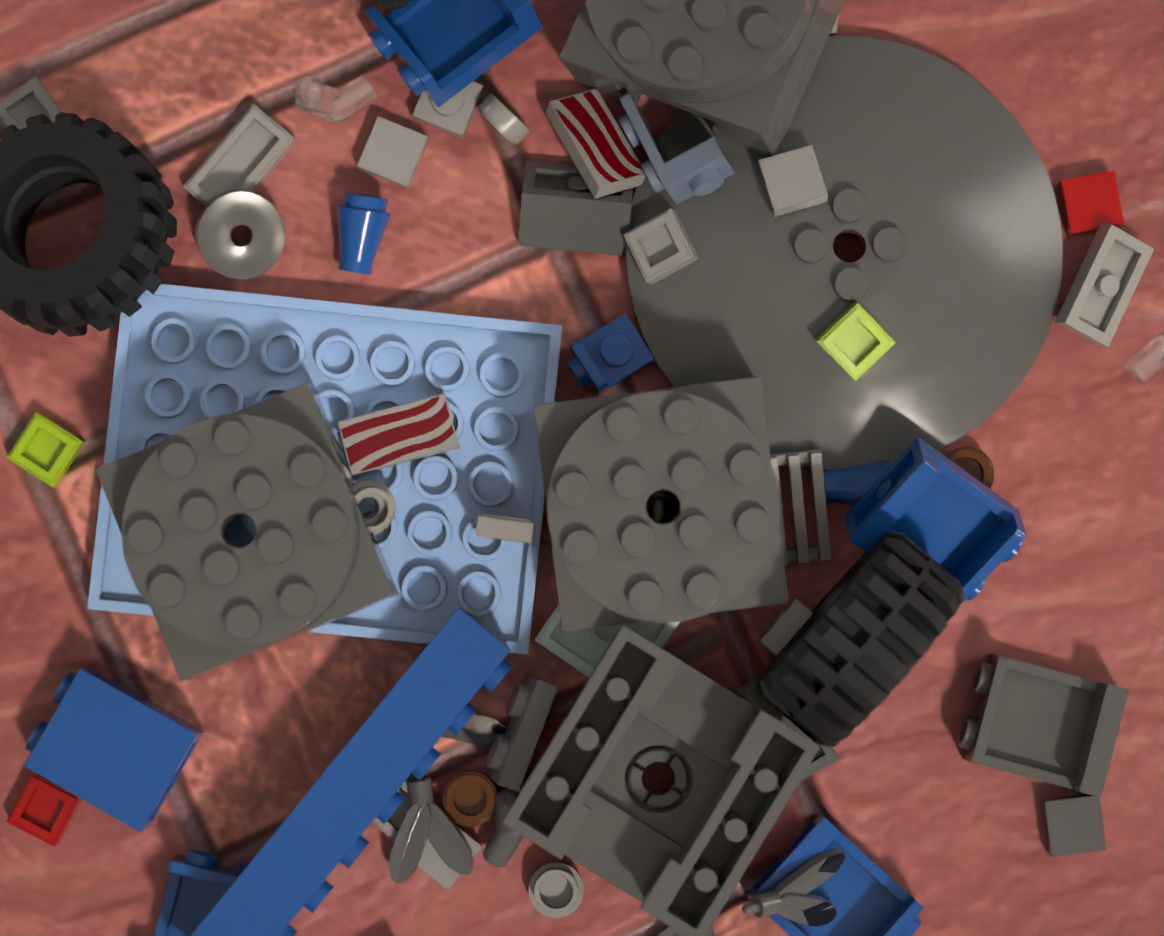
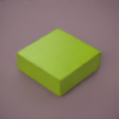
(855, 341)
(45, 450)

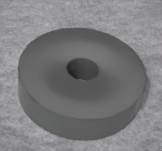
(235, 209)

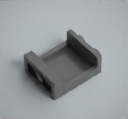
(1043, 724)

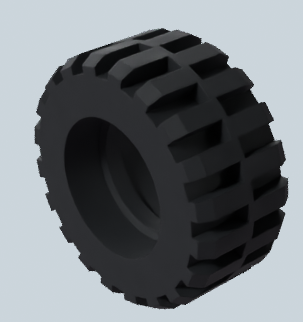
(130, 242)
(861, 639)

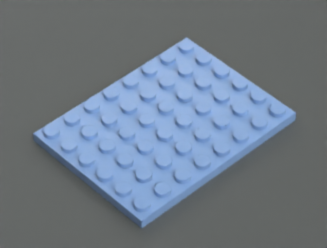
(222, 350)

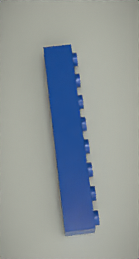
(362, 783)

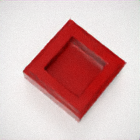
(1090, 202)
(44, 809)

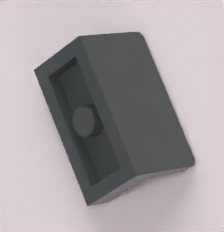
(565, 216)

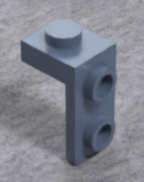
(690, 173)

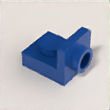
(609, 355)

